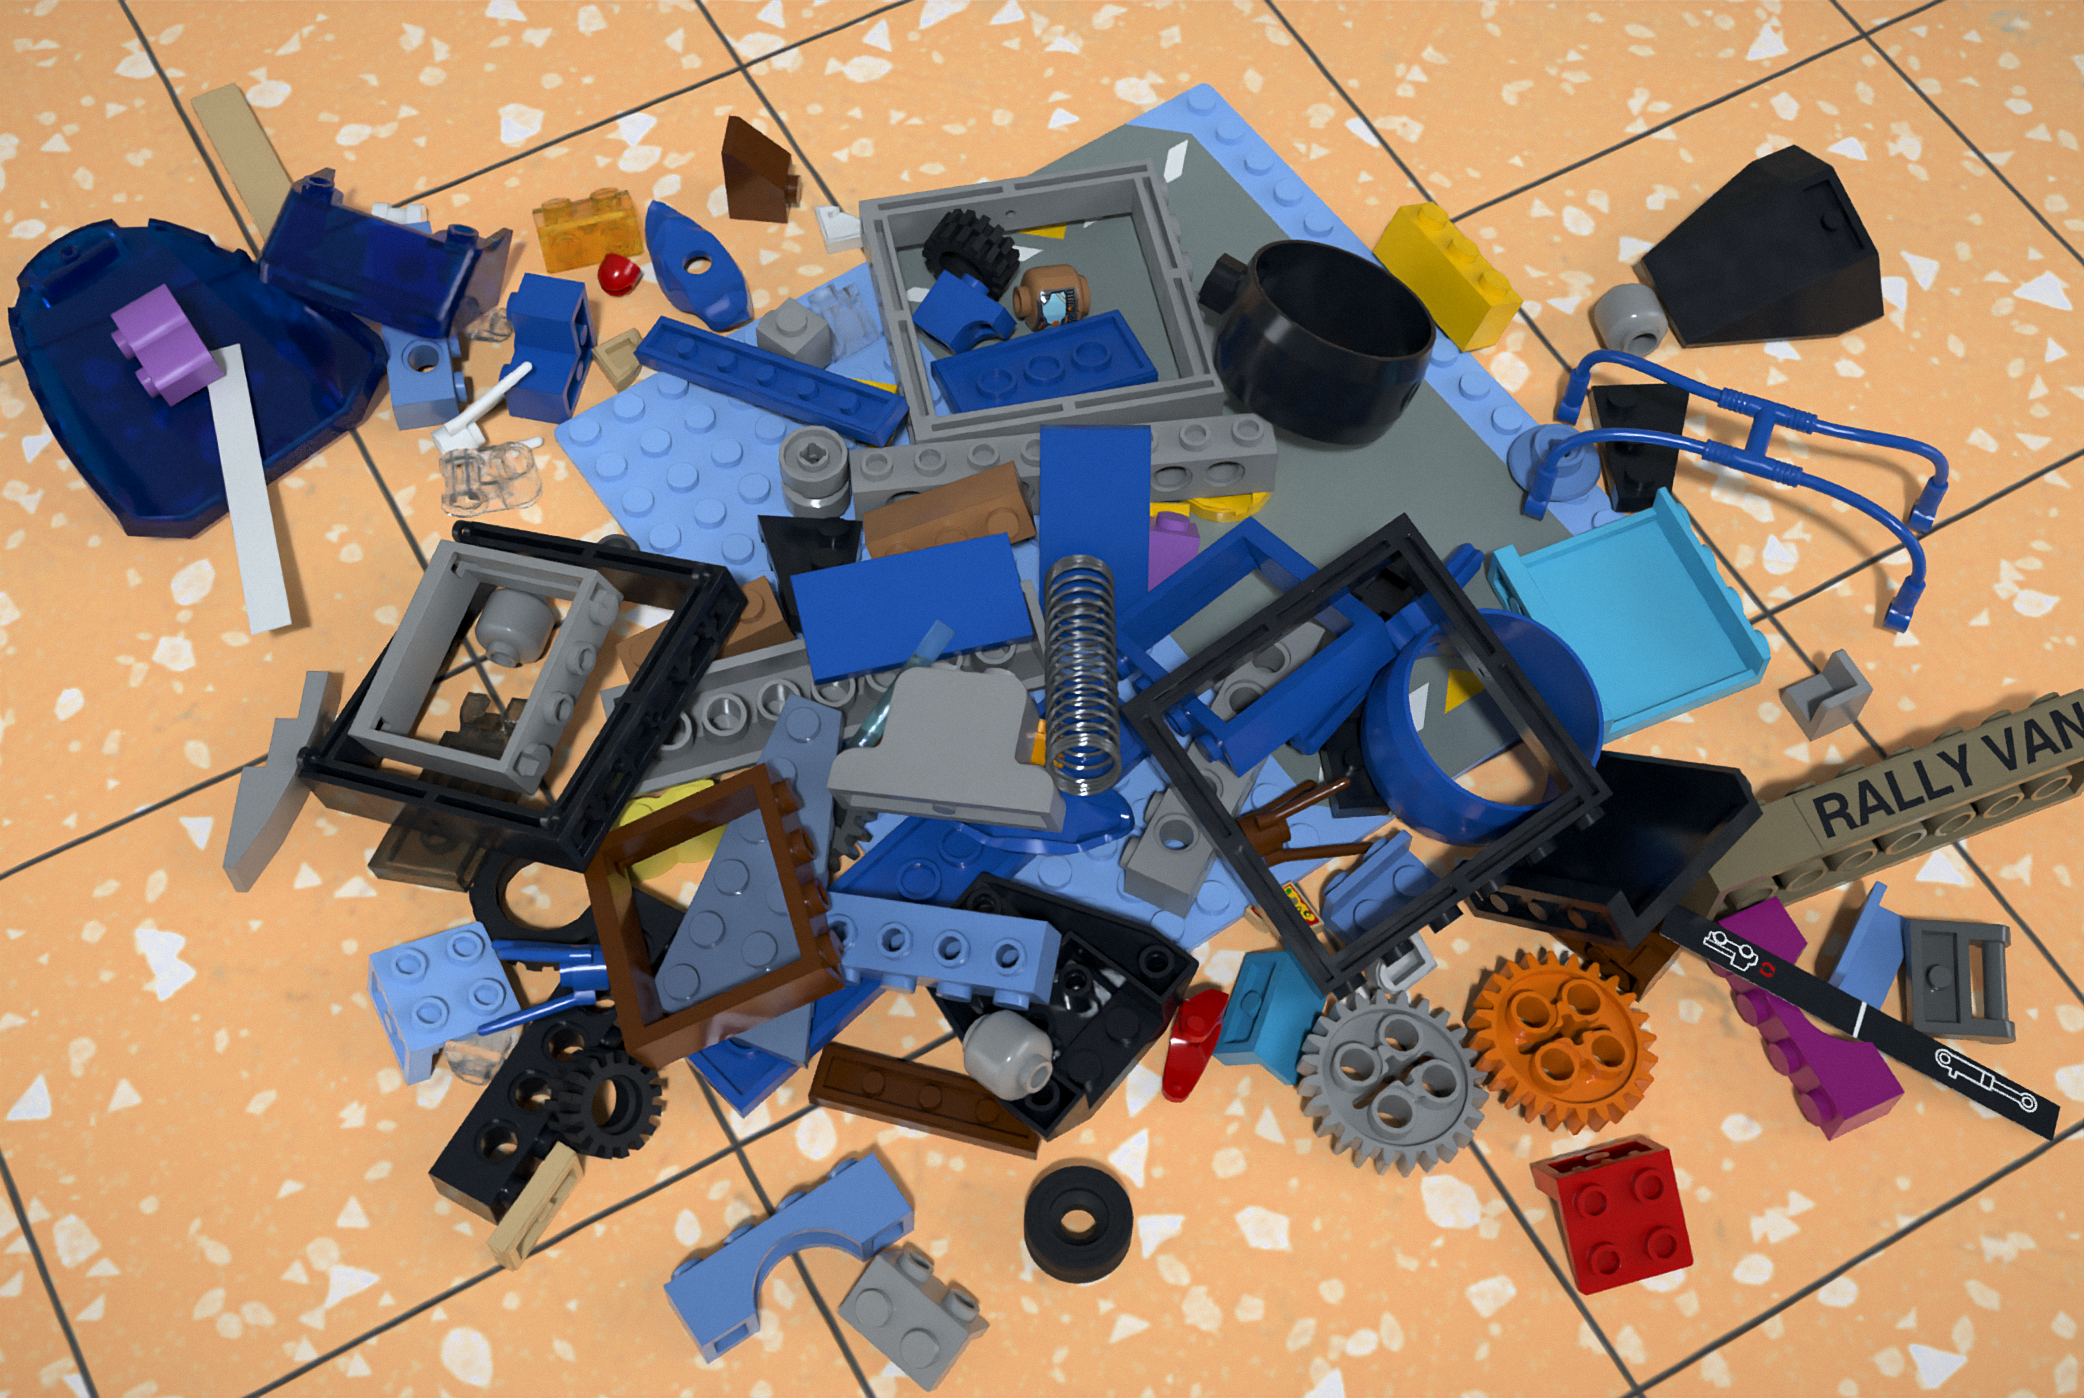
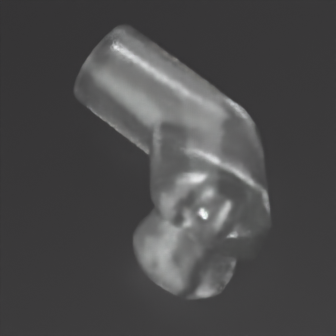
(490, 328)

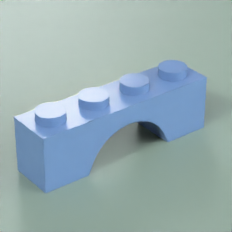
(851, 1212)

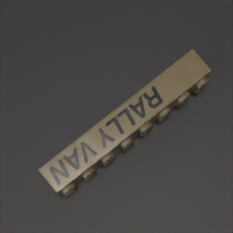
(1901, 807)

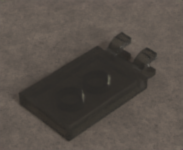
(437, 861)

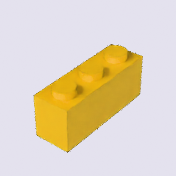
(1448, 275)

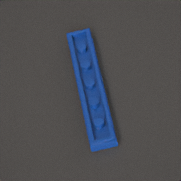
(772, 381)

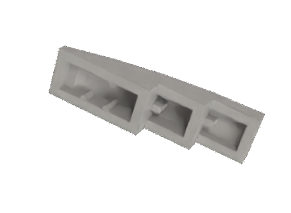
(274, 794)

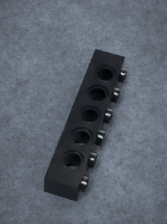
(498, 1117)

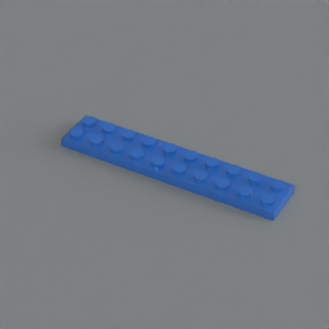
(915, 864)

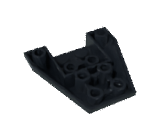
(1769, 259)
(1106, 1003)

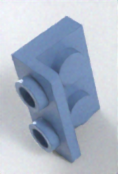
(1376, 889)

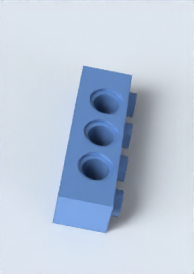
(428, 396)

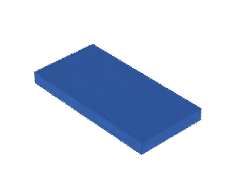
(1045, 365)
(1097, 507)
(880, 609)

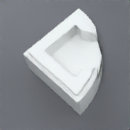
(838, 229)

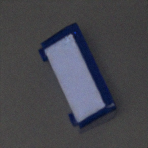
(380, 266)

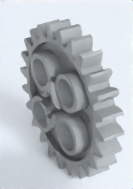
(1427, 1123)

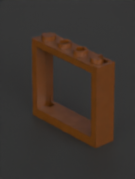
(637, 1004)

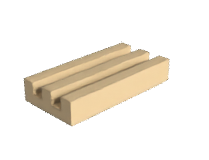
(536, 1207)

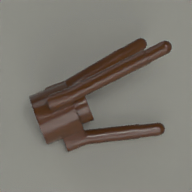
(1268, 826)

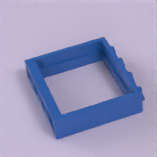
(1292, 703)

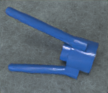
(579, 966)

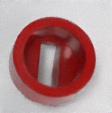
(617, 275)

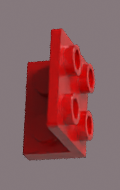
(1618, 1212)

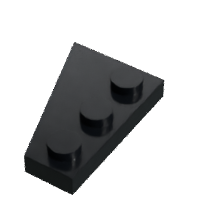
(805, 546)

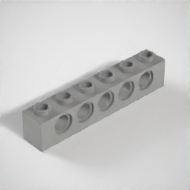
(1175, 877)

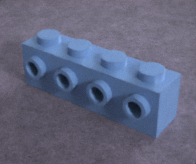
(945, 950)

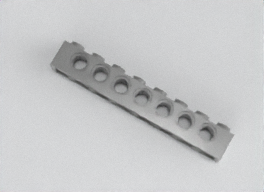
(1187, 462)

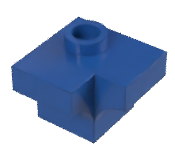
(961, 314)

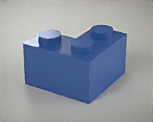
(557, 338)

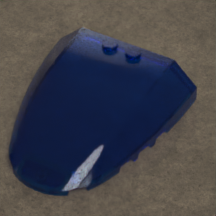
(157, 463)

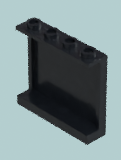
(1636, 861)

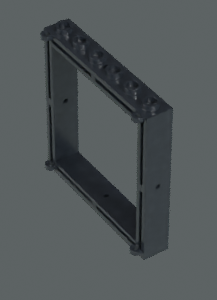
(1493, 665)
(572, 830)

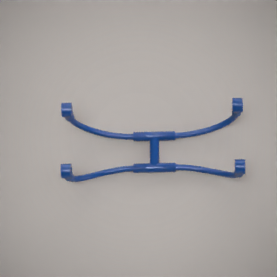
(1754, 459)

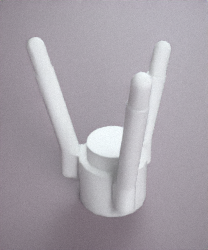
(464, 432)

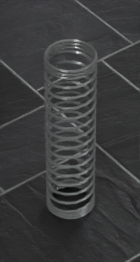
(1052, 607)

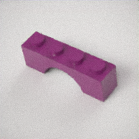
(1836, 1079)

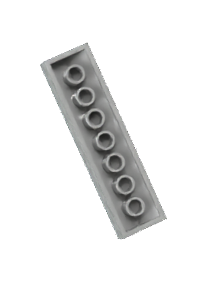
(745, 693)

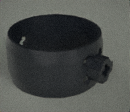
(1318, 339)

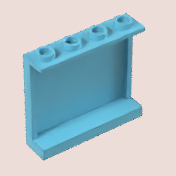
(1640, 614)

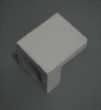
(1829, 698)

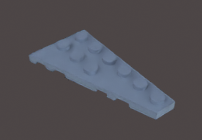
(739, 912)

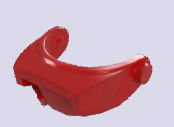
(1192, 1042)

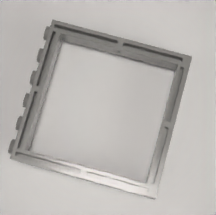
(1032, 203)

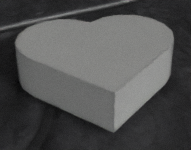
(1403, 972)

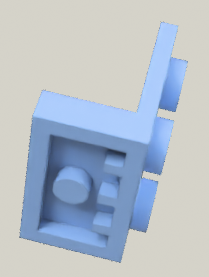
(437, 993)

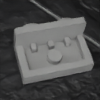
(913, 1316)

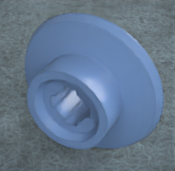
(1577, 469)

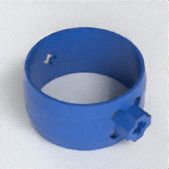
(1404, 769)

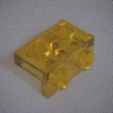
(587, 229)

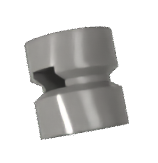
(814, 472)

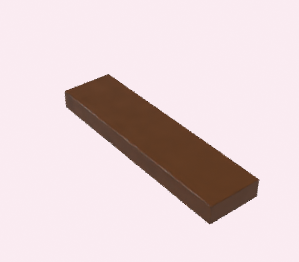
(918, 1100)

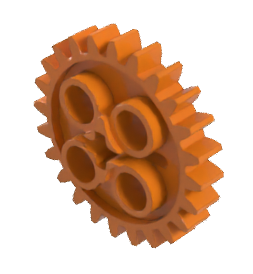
(1583, 1086)

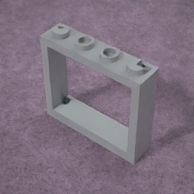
(426, 637)

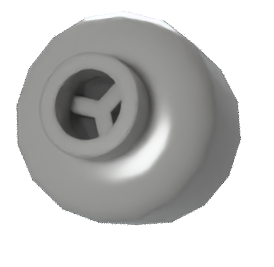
(1631, 319)
(514, 626)
(1007, 1055)

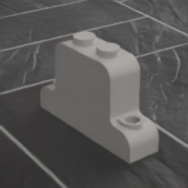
(955, 752)

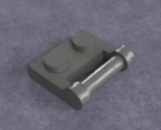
(1941, 980)

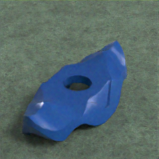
(716, 295)
(1087, 825)

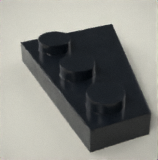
(1638, 468)

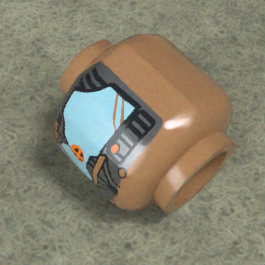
(1051, 296)

